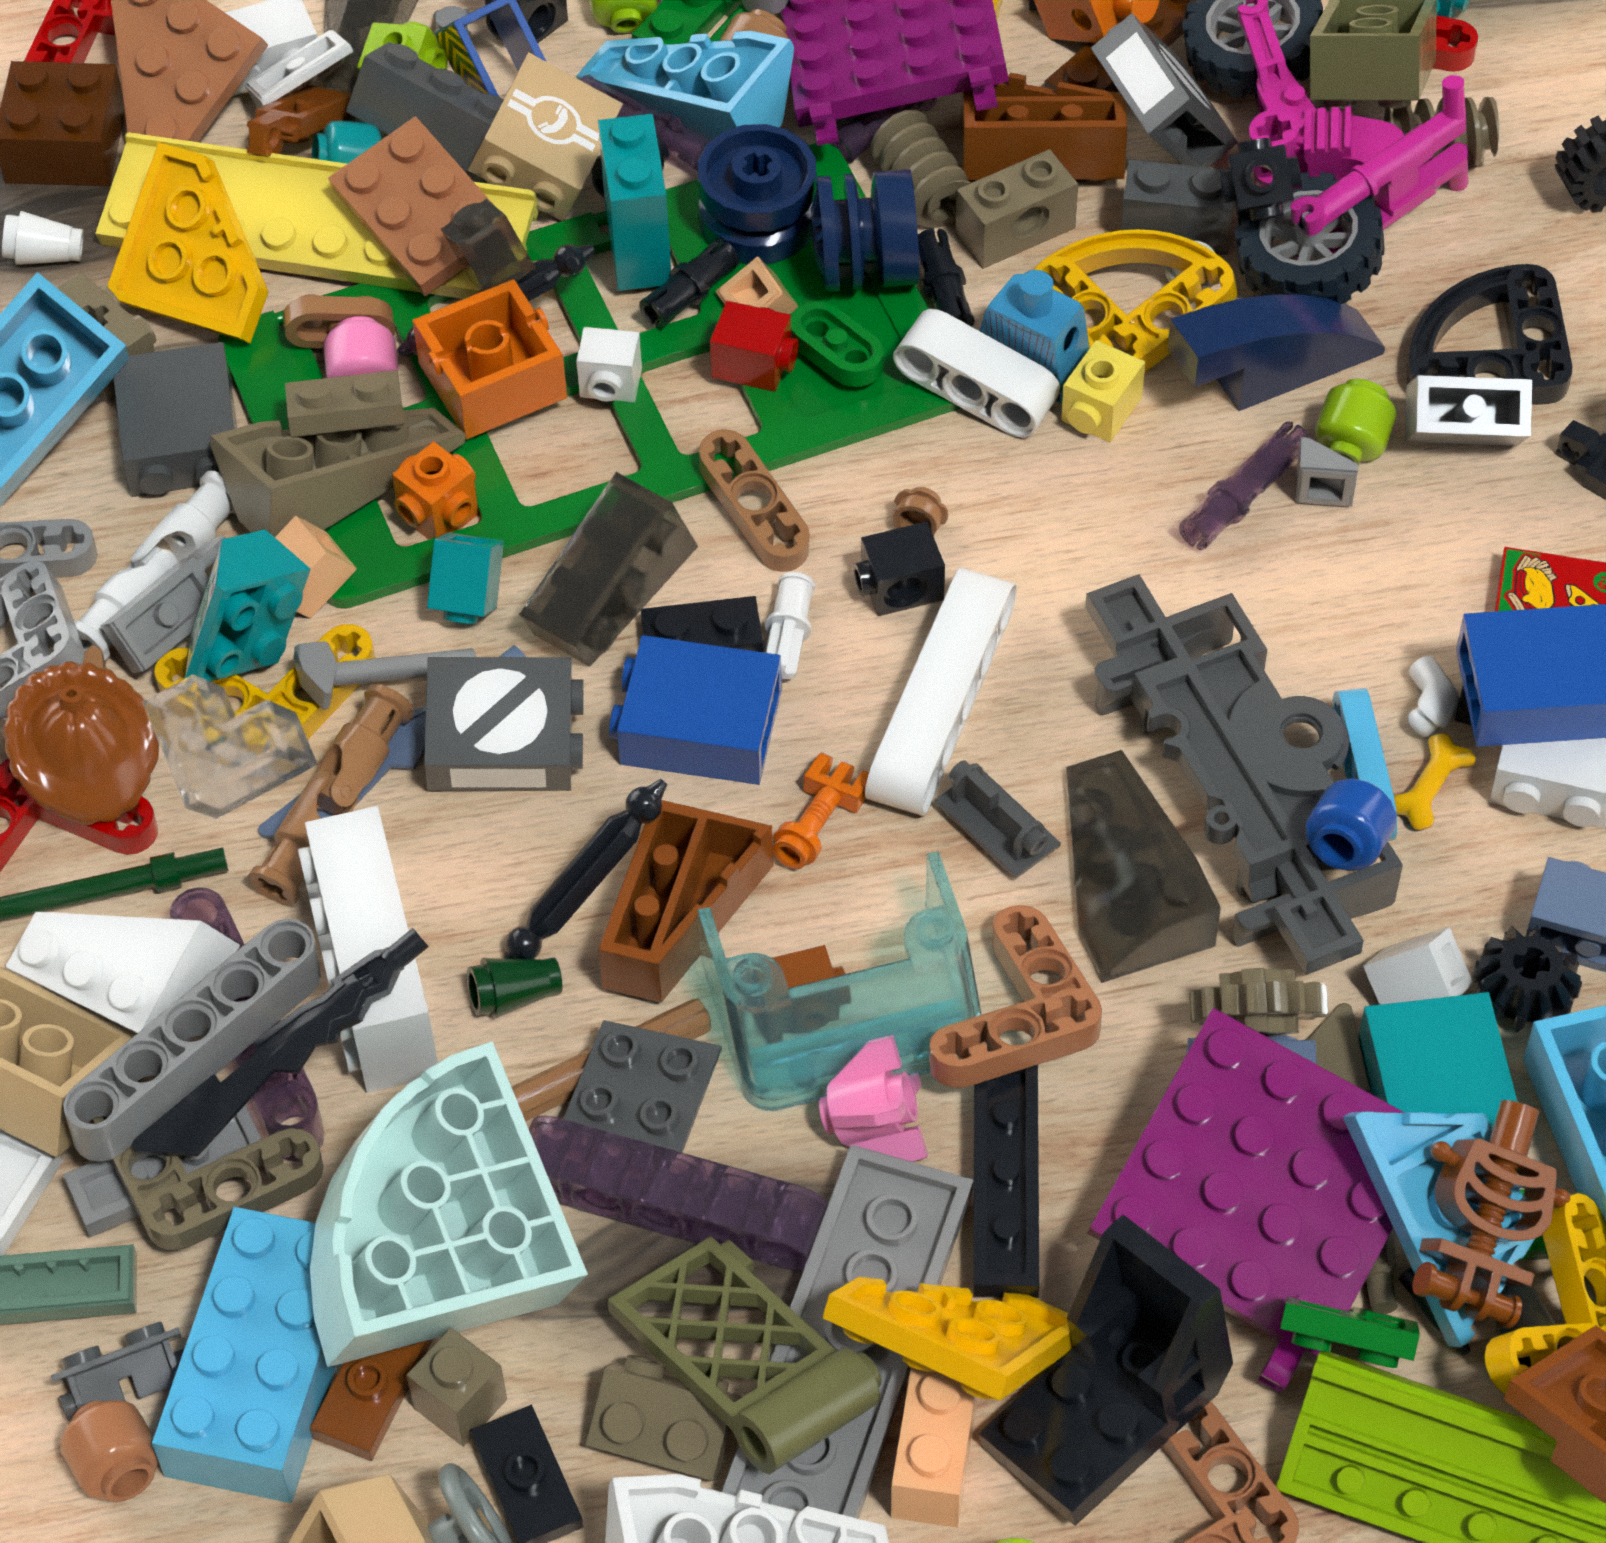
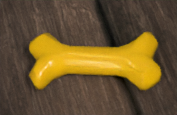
(1443, 760)

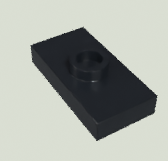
(526, 1477)

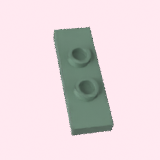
(68, 1284)

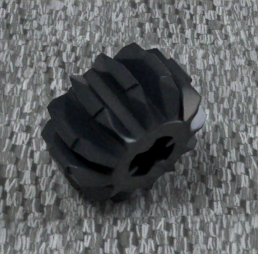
(1527, 977)

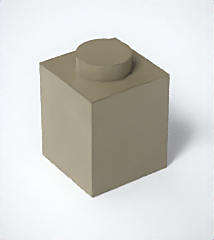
(457, 1386)

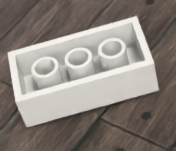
(361, 912)

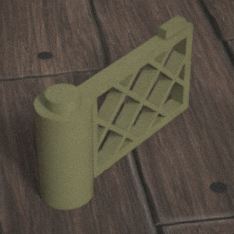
(798, 1401)

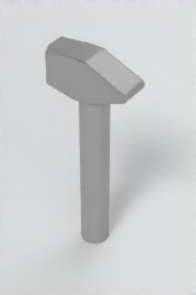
(320, 672)

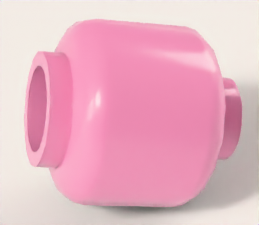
(359, 347)

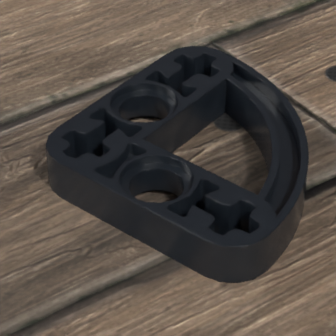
(1521, 361)

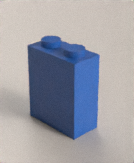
(1535, 674)
(697, 709)

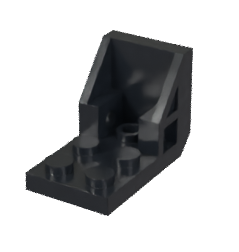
(1139, 1369)

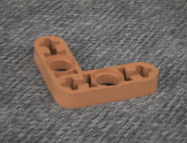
(1044, 1008)
(1229, 1528)

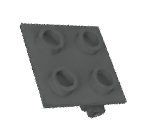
(643, 1084)

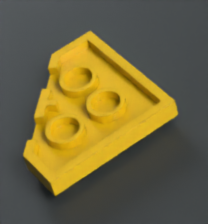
(189, 250)
(981, 1344)

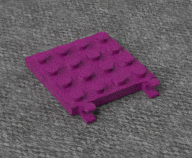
(888, 55)
(1257, 1182)

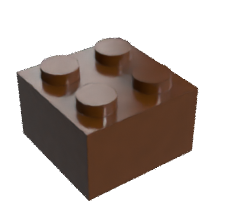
(60, 123)

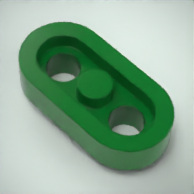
(844, 350)

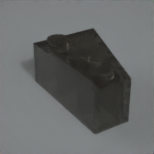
(608, 570)

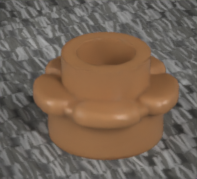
(919, 506)

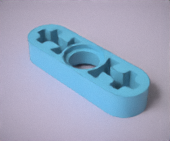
(1365, 753)

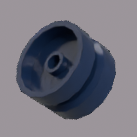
(757, 191)

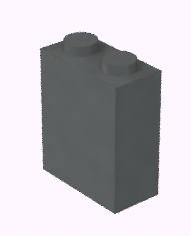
(168, 412)

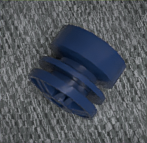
(867, 230)

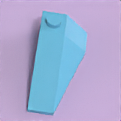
(701, 81)

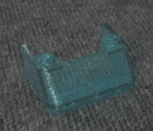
(800, 1037)

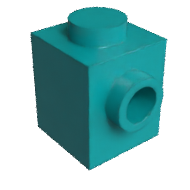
(465, 576)

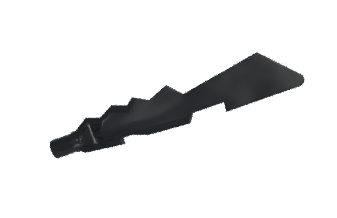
(283, 1048)

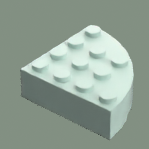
(438, 1218)

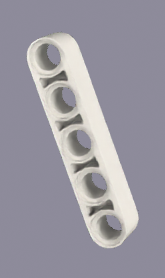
(941, 692)

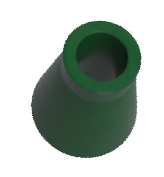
(510, 984)

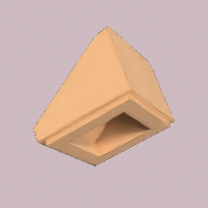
(757, 287)

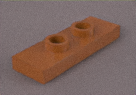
(366, 1400)

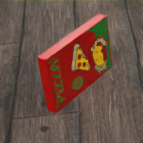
(1548, 581)

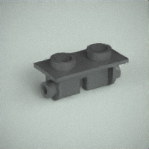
(995, 819)
(97, 1377)

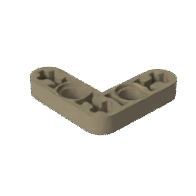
(179, 1190)

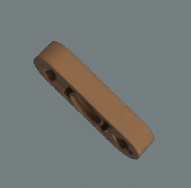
(754, 523)

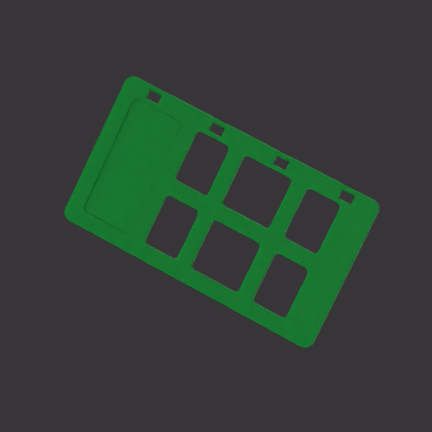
(796, 422)

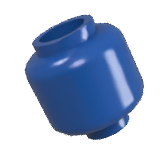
(1350, 824)

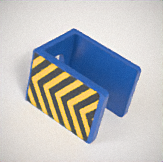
(512, 30)

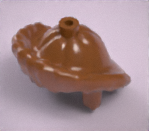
(80, 742)

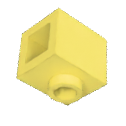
(1102, 391)

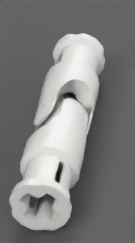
(184, 529)

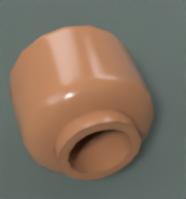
(110, 1450)

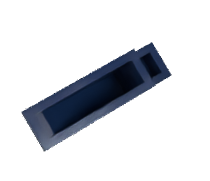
(1270, 344)

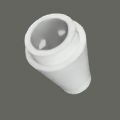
(40, 240)

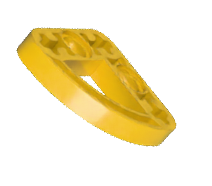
(1140, 246)

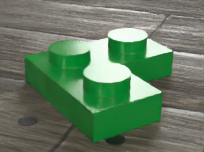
(1378, 1336)

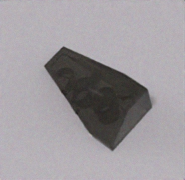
(1133, 873)

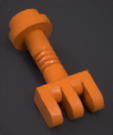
(797, 842)

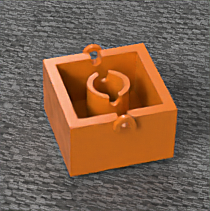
(490, 358)

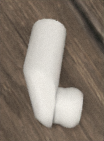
(1438, 697)

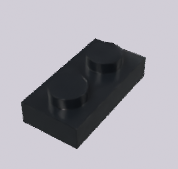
(716, 622)

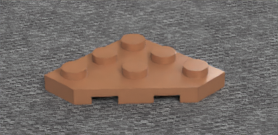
(179, 64)

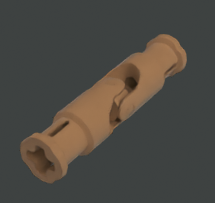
(345, 770)

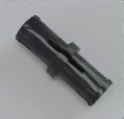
(943, 276)
(689, 283)

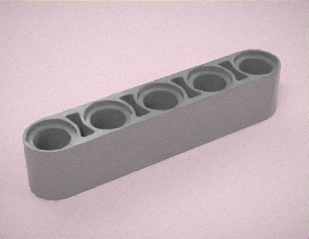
(183, 1065)

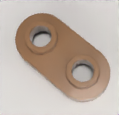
(314, 316)

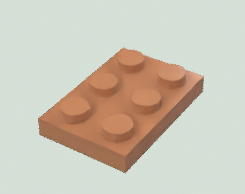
(404, 197)

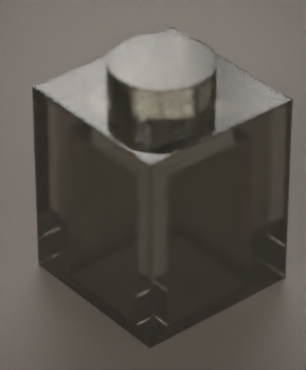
(487, 245)

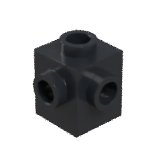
(1260, 201)

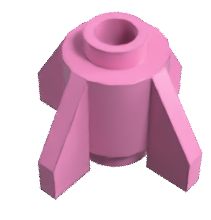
(872, 1105)

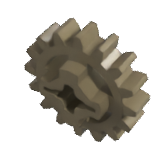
(1262, 1000)

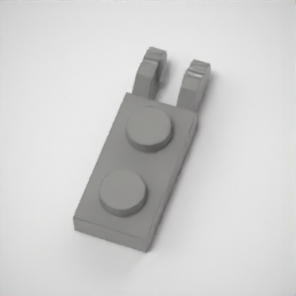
(163, 611)

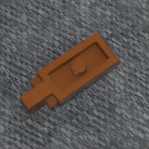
(295, 118)

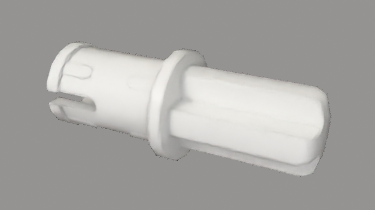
(789, 621)

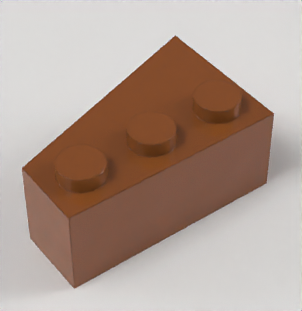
(1075, 122)
(679, 866)

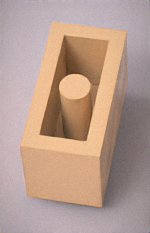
(932, 1450)

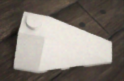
(680, 1511)

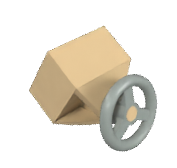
(383, 1513)

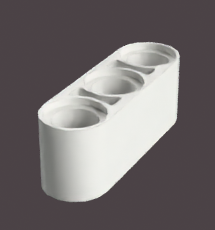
(977, 373)

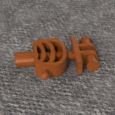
(1472, 1272)

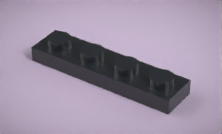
(1006, 1185)

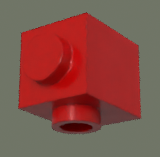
(752, 346)

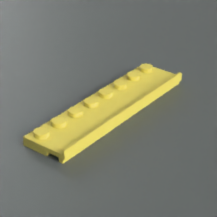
(294, 214)

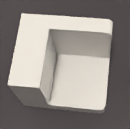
(1419, 969)

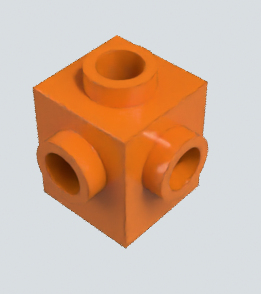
(435, 491)

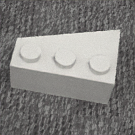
(119, 963)

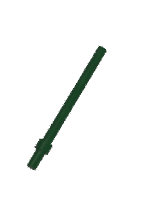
(162, 872)

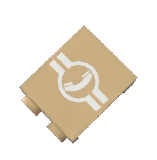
(545, 136)

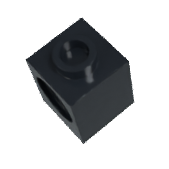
(900, 569)

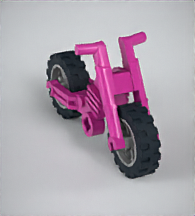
(1338, 154)

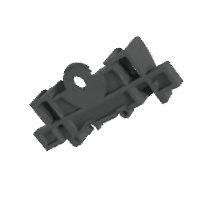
(1240, 763)

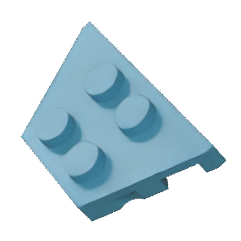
(1405, 1176)

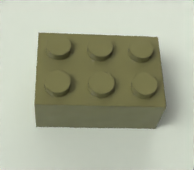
(1373, 52)

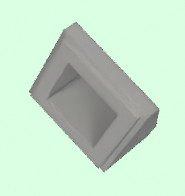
(1324, 476)

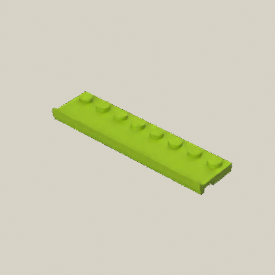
(1430, 1463)

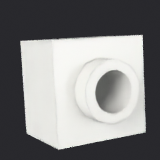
(609, 364)

